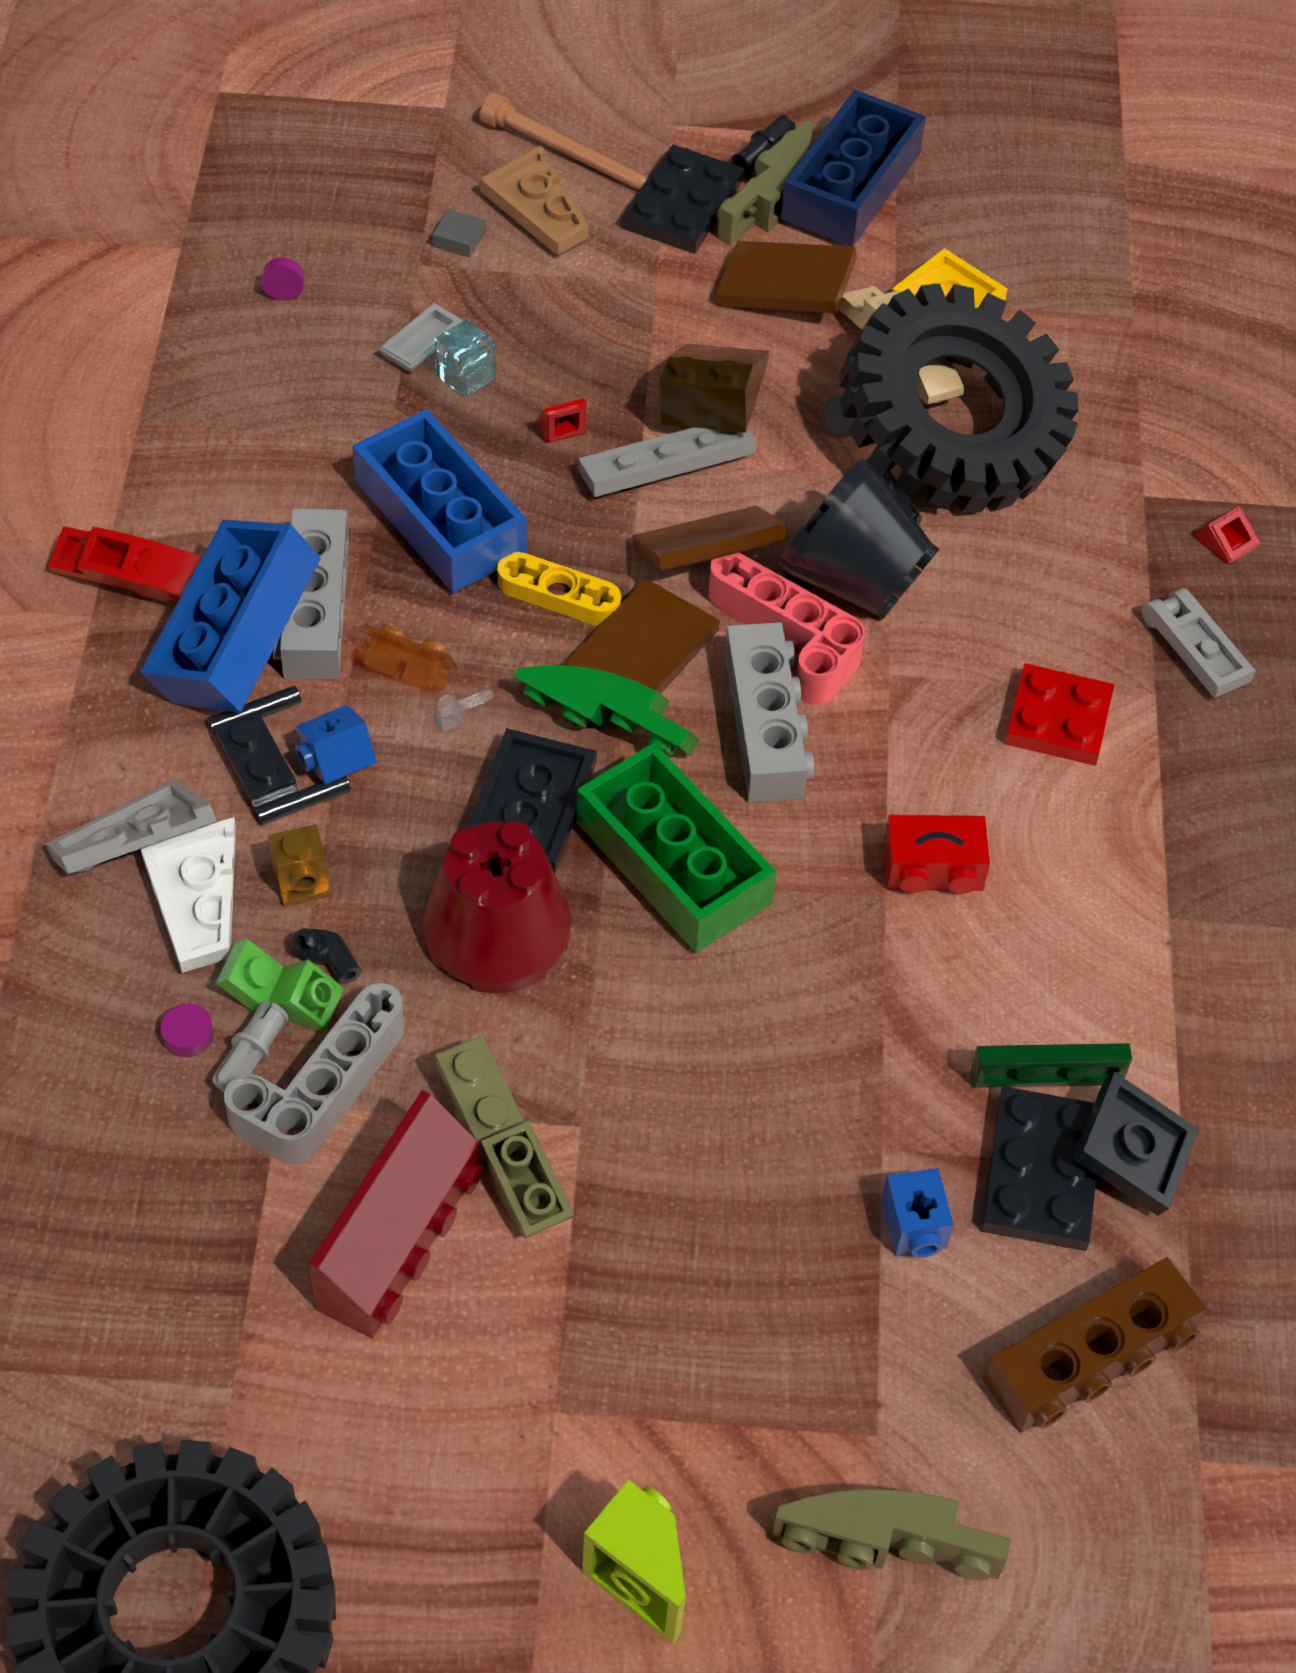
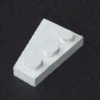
(195, 891)

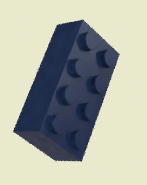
(852, 168)

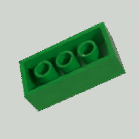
(675, 847)

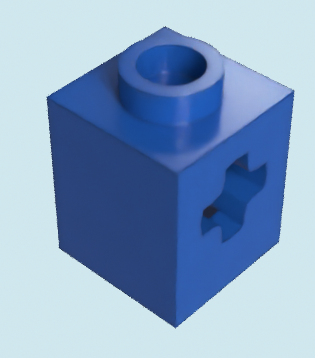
(335, 744)
(917, 1213)

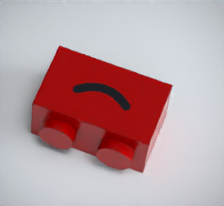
(936, 853)

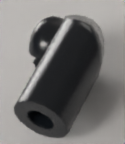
(328, 949)

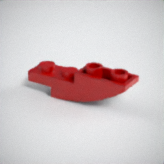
(124, 562)

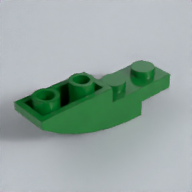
(597, 694)

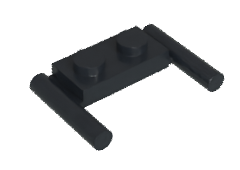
(261, 765)

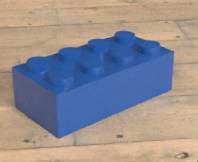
(439, 499)
(231, 615)

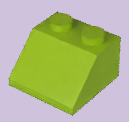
(637, 1557)

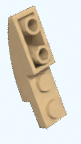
(937, 378)

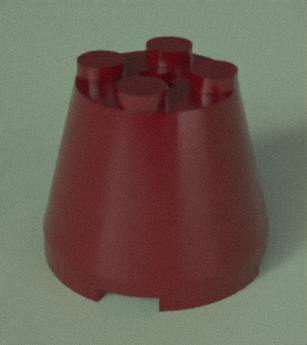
(496, 910)

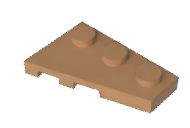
(537, 201)

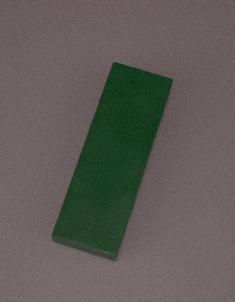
(1048, 1064)

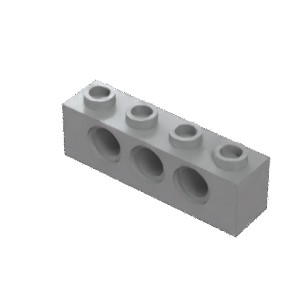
(314, 633)
(767, 712)

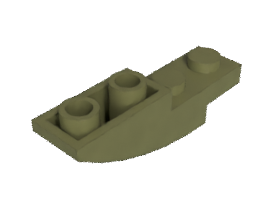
(762, 196)
(506, 1143)
(868, 1522)

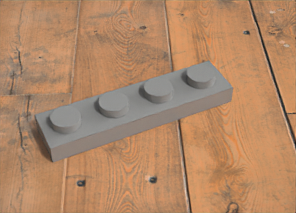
(662, 458)

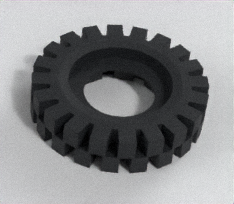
(888, 411)

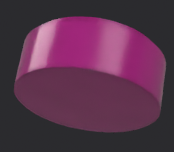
(283, 279)
(187, 1030)

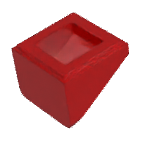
(562, 420)
(1228, 535)

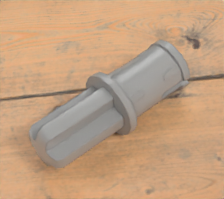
(251, 1044)

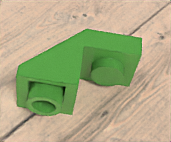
(300, 988)

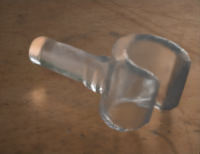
(451, 710)

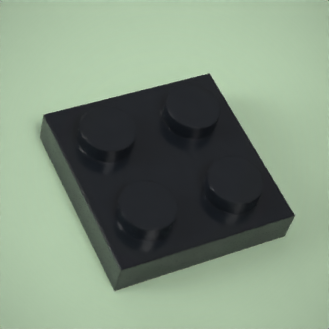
(1136, 1144)

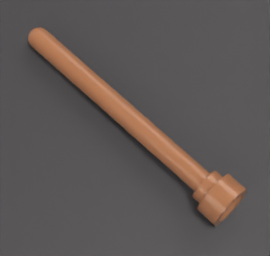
(499, 112)

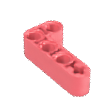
(821, 634)

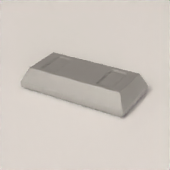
(417, 339)

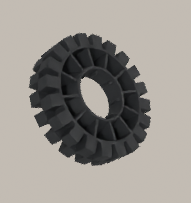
(161, 1504)

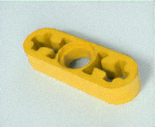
(550, 573)

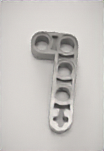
(324, 1070)

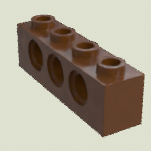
(1153, 1294)

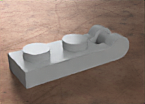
(1199, 642)

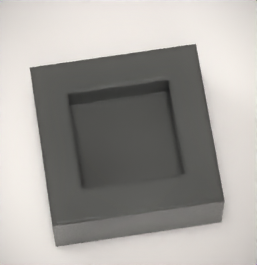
(459, 233)

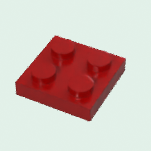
(1060, 714)

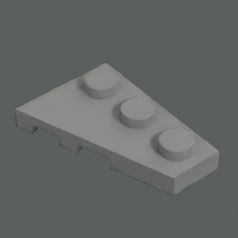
(137, 824)

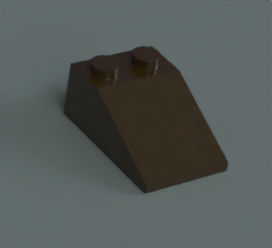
(711, 387)

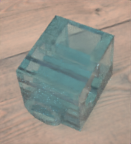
(465, 358)

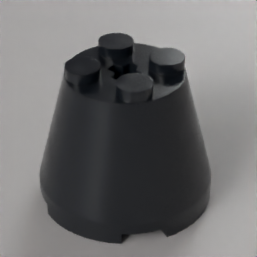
(860, 543)

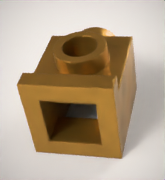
(300, 865)

